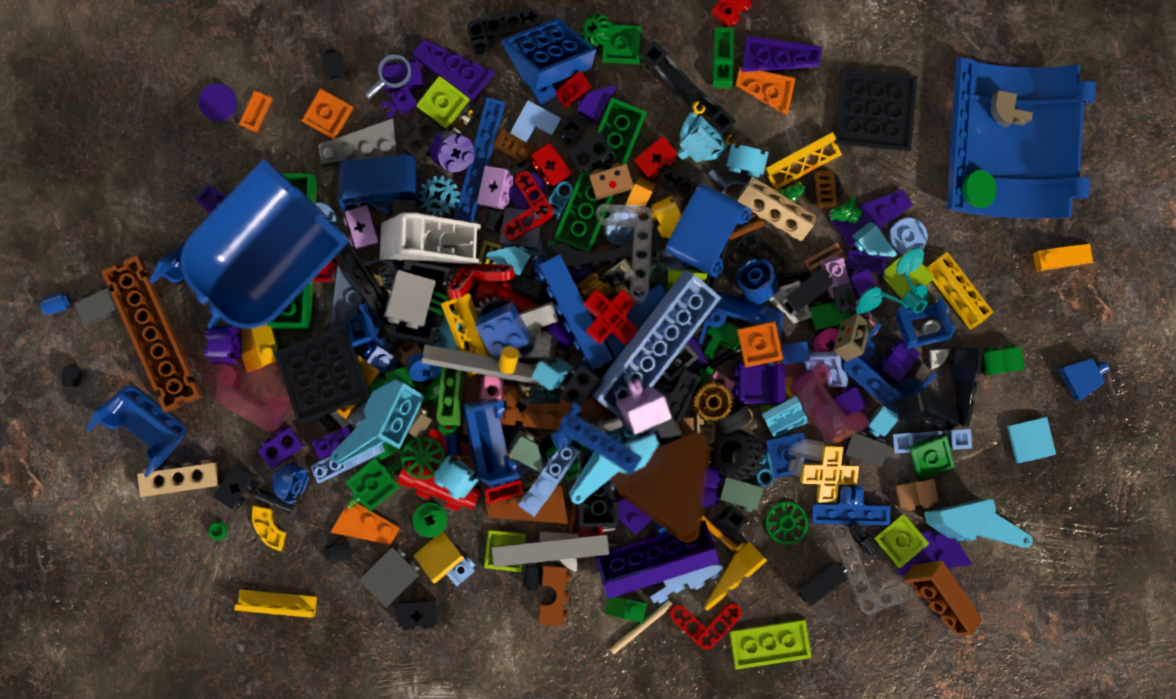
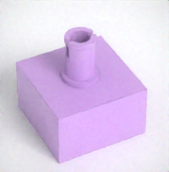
(642, 408)

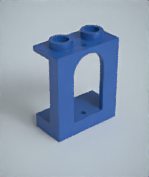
(908, 333)

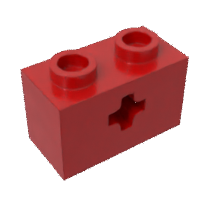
(661, 149)
(549, 155)

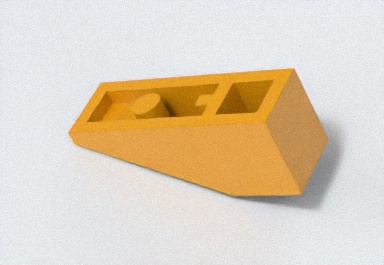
(1062, 257)

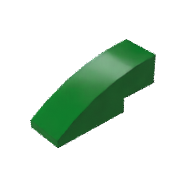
(723, 57)

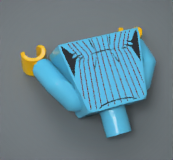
(701, 139)

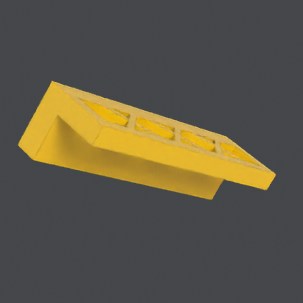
(797, 156)
(957, 292)
(467, 317)
(276, 603)

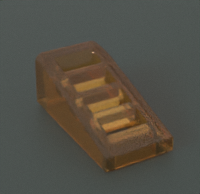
(500, 139)
(830, 204)

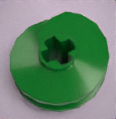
(429, 389)
(439, 515)

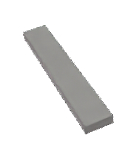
(475, 363)
(550, 550)

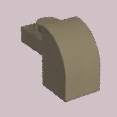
(1004, 110)

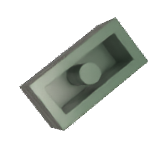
(741, 494)

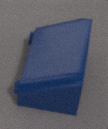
(376, 180)
(706, 229)

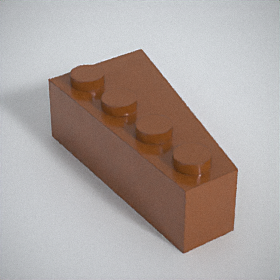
(552, 511)
(944, 596)

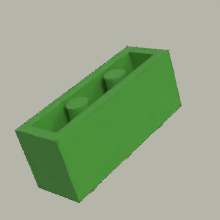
(451, 396)

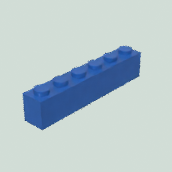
(570, 305)

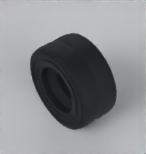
(736, 419)

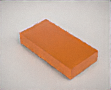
(255, 111)

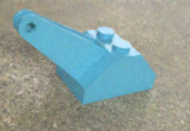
(387, 420)
(600, 470)
(976, 519)

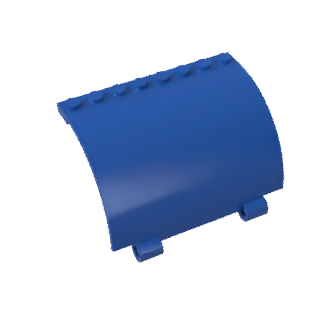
(1031, 163)

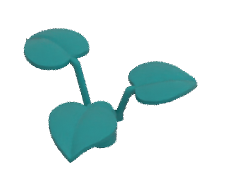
(915, 299)

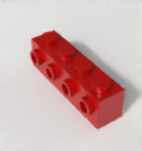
(728, 11)

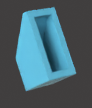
(872, 241)
(512, 255)
(882, 422)

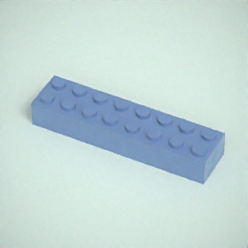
(657, 340)

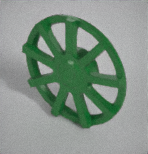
(422, 457)
(786, 523)

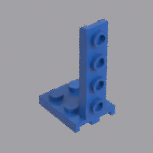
(575, 428)

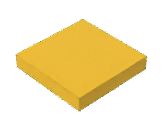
(438, 557)

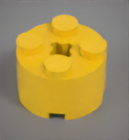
(667, 215)

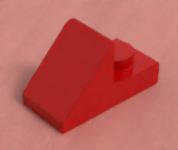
(573, 89)

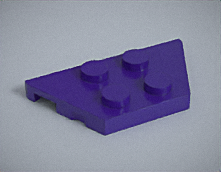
(939, 549)

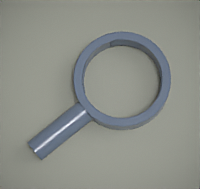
(380, 83)
(722, 183)

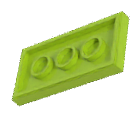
(770, 644)

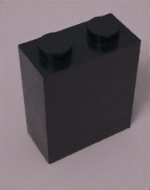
(807, 291)
(822, 582)

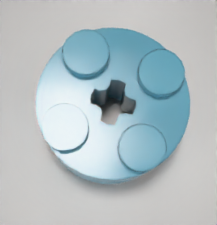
(747, 160)
(455, 477)

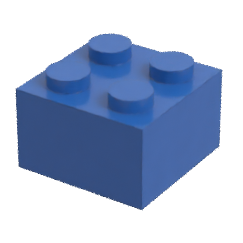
(502, 329)

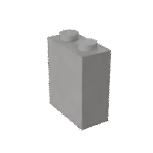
(409, 299)

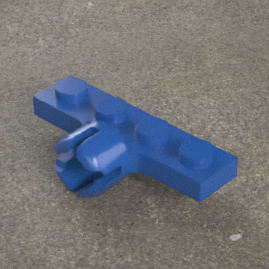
(850, 509)

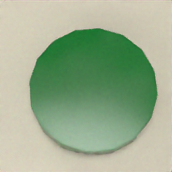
(979, 189)

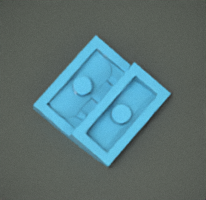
(785, 417)
(1031, 440)

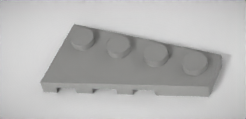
(363, 144)

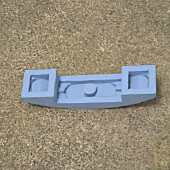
(956, 438)

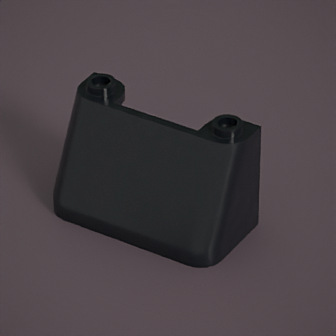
(430, 332)

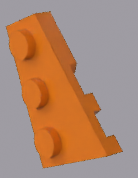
(768, 88)
(365, 525)

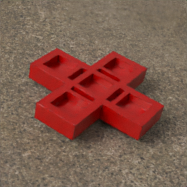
(610, 317)

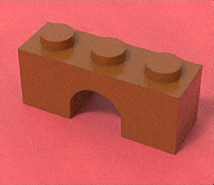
(553, 613)

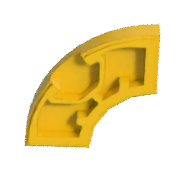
(266, 528)

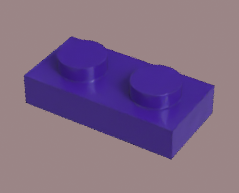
(858, 260)

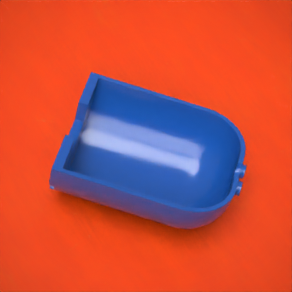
(259, 249)

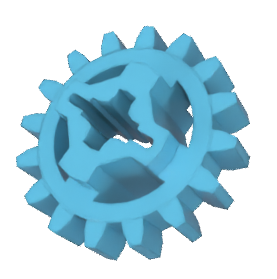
(432, 200)

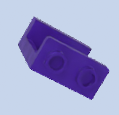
(759, 384)

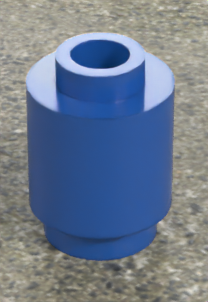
(55, 303)

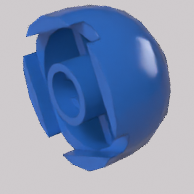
(289, 482)

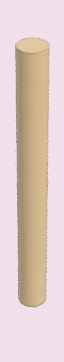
(641, 626)

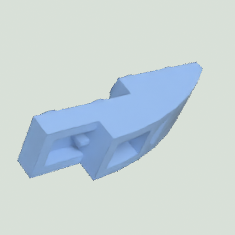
(327, 468)
(548, 480)
(693, 579)

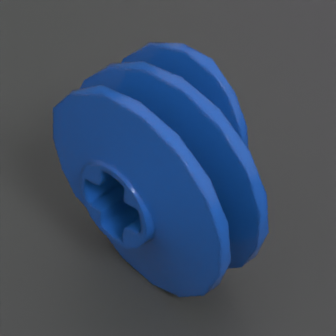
(420, 371)

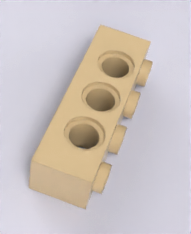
(787, 209)
(209, 478)

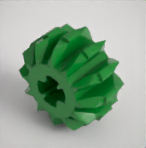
(596, 29)

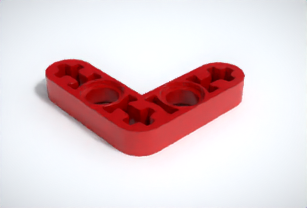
(536, 206)
(478, 272)
(702, 631)

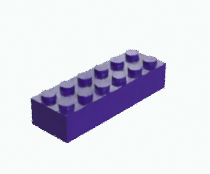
(654, 561)

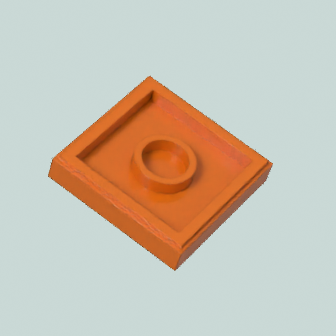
(327, 114)
(760, 344)

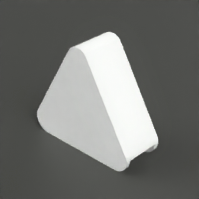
(428, 240)

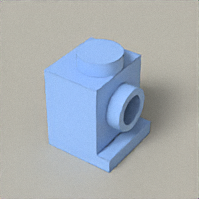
(456, 577)

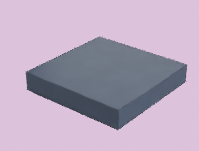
(528, 241)

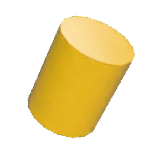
(508, 360)

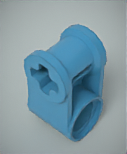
(558, 200)
(765, 467)

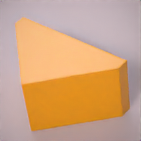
(641, 192)

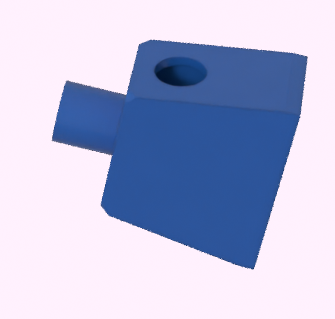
(1084, 377)

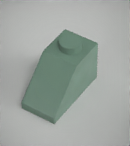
(525, 449)

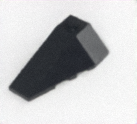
(964, 368)
(599, 507)

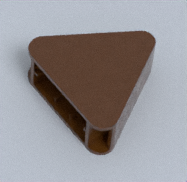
(671, 486)

